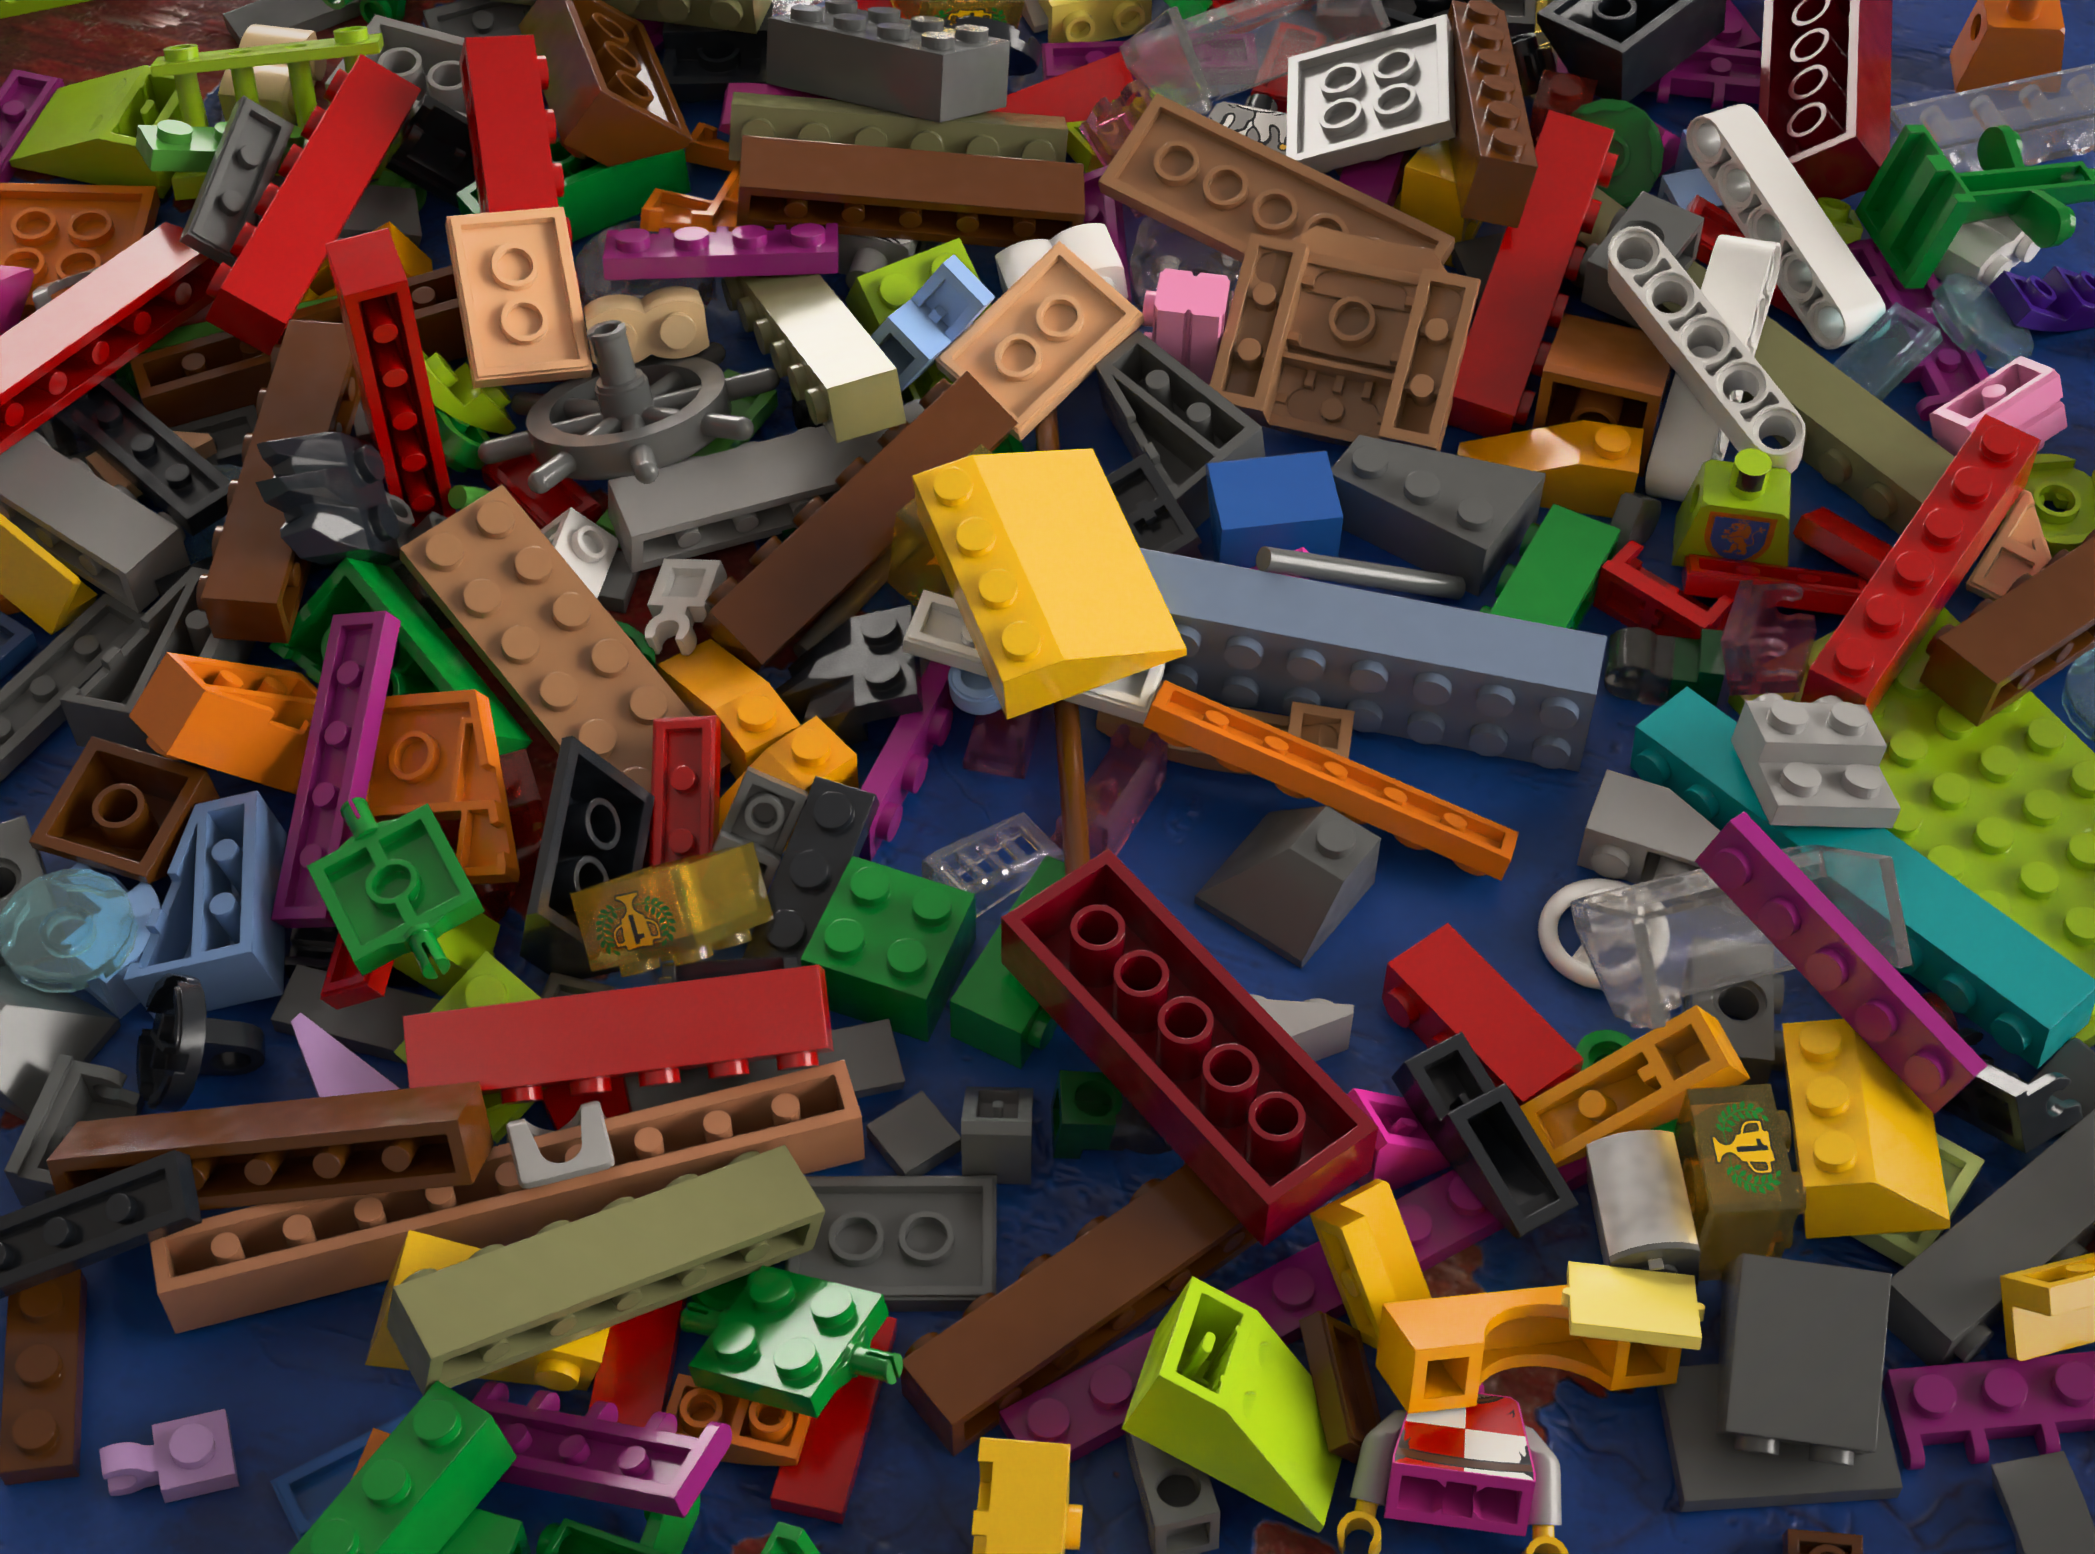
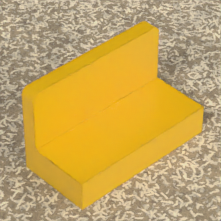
(39, 581)
(1369, 1255)
(2049, 1307)

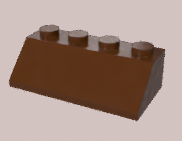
(604, 82)

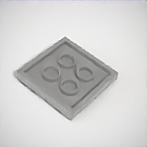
(1372, 96)

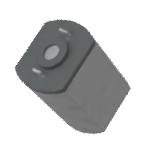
(1642, 1203)

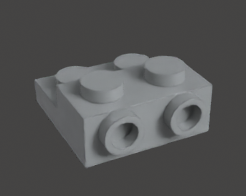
(1815, 762)

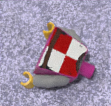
(1459, 1471)

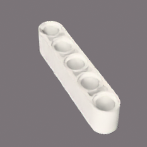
(1776, 206)
(1740, 288)
(1697, 326)

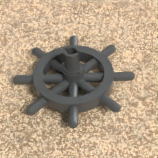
(628, 414)

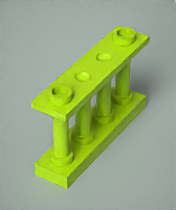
(186, 61)

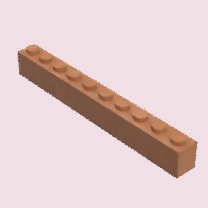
(337, 1244)

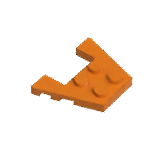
(680, 210)
(447, 755)

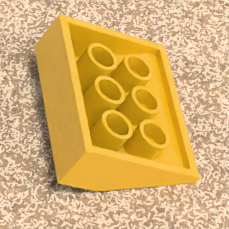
(1044, 574)

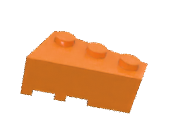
(229, 717)

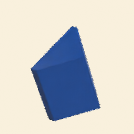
(1274, 504)

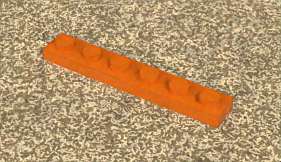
(1318, 774)

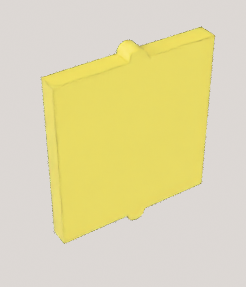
(1633, 1305)

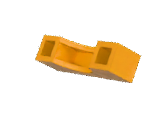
(1446, 1347)

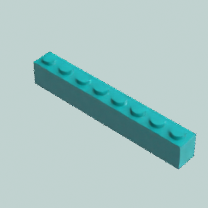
(1956, 939)

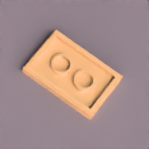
(518, 297)
(1042, 337)

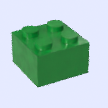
(892, 946)

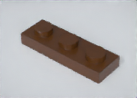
(44, 1381)

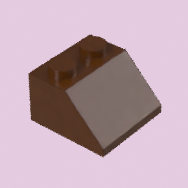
(123, 810)

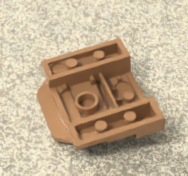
(1345, 338)

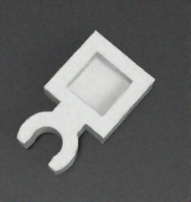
(680, 601)

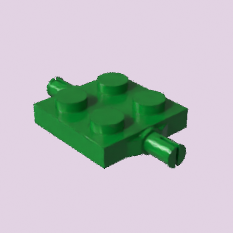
(395, 888)
(790, 1341)

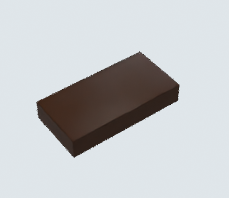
(1340, 1383)

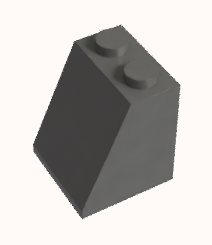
(1801, 1357)

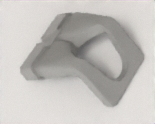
(536, 1171)

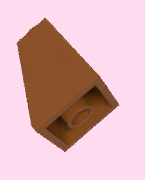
(1604, 377)

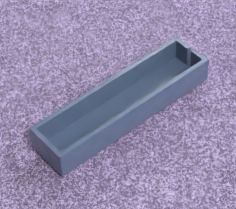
(1390, 658)

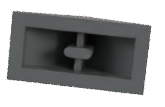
(998, 1133)

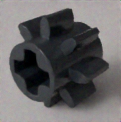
(1531, 61)

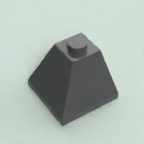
(1294, 879)
(38, 1029)

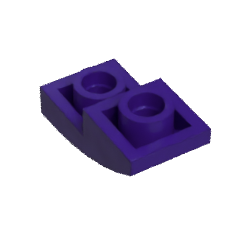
(2054, 303)

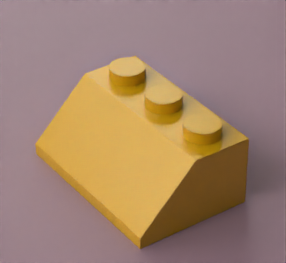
(1859, 1137)

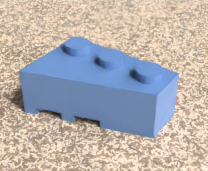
(220, 907)

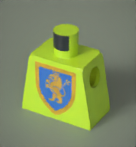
(1736, 511)

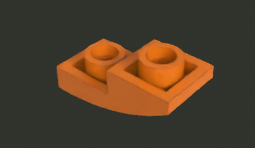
(759, 1431)

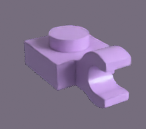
(186, 1460)

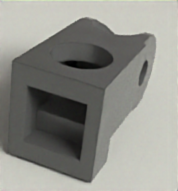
(1175, 1501)

